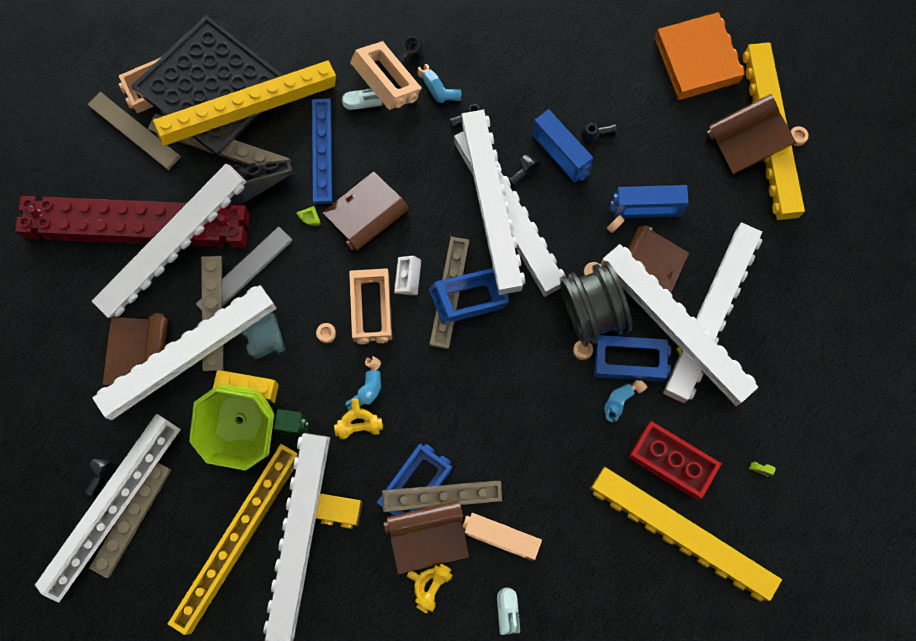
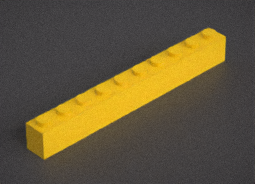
(244, 103)
(780, 166)
(686, 534)
(233, 541)

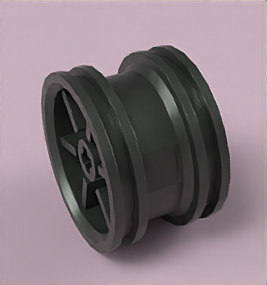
(596, 303)

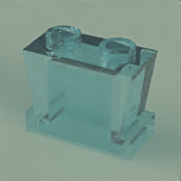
(264, 336)

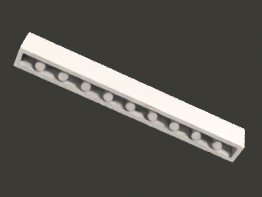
(492, 203)
(169, 241)
(529, 244)
(716, 306)
(681, 327)
(183, 353)
(106, 508)
(297, 538)

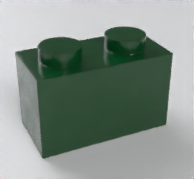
(291, 423)

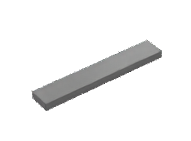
(253, 264)

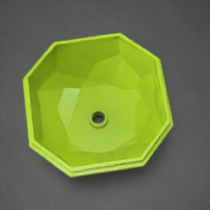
(219, 433)

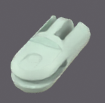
(361, 99)
(508, 611)

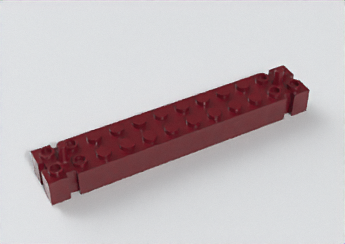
(121, 221)

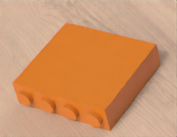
(699, 55)

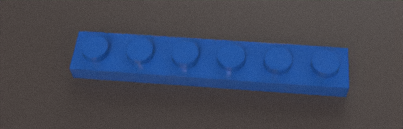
(322, 151)

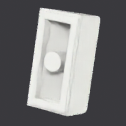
(407, 275)

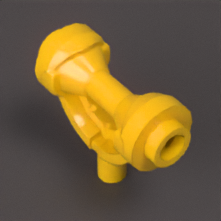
(345, 427)
(439, 575)

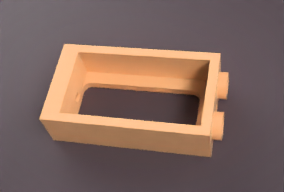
(128, 79)
(392, 97)
(357, 278)
(502, 536)

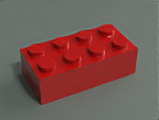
(674, 460)

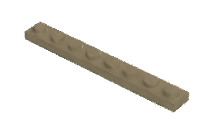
(235, 150)

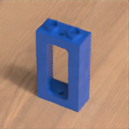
(562, 146)
(649, 201)
(482, 278)
(632, 372)
(421, 453)

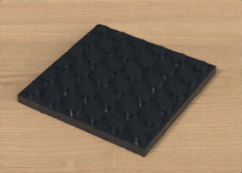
(200, 69)

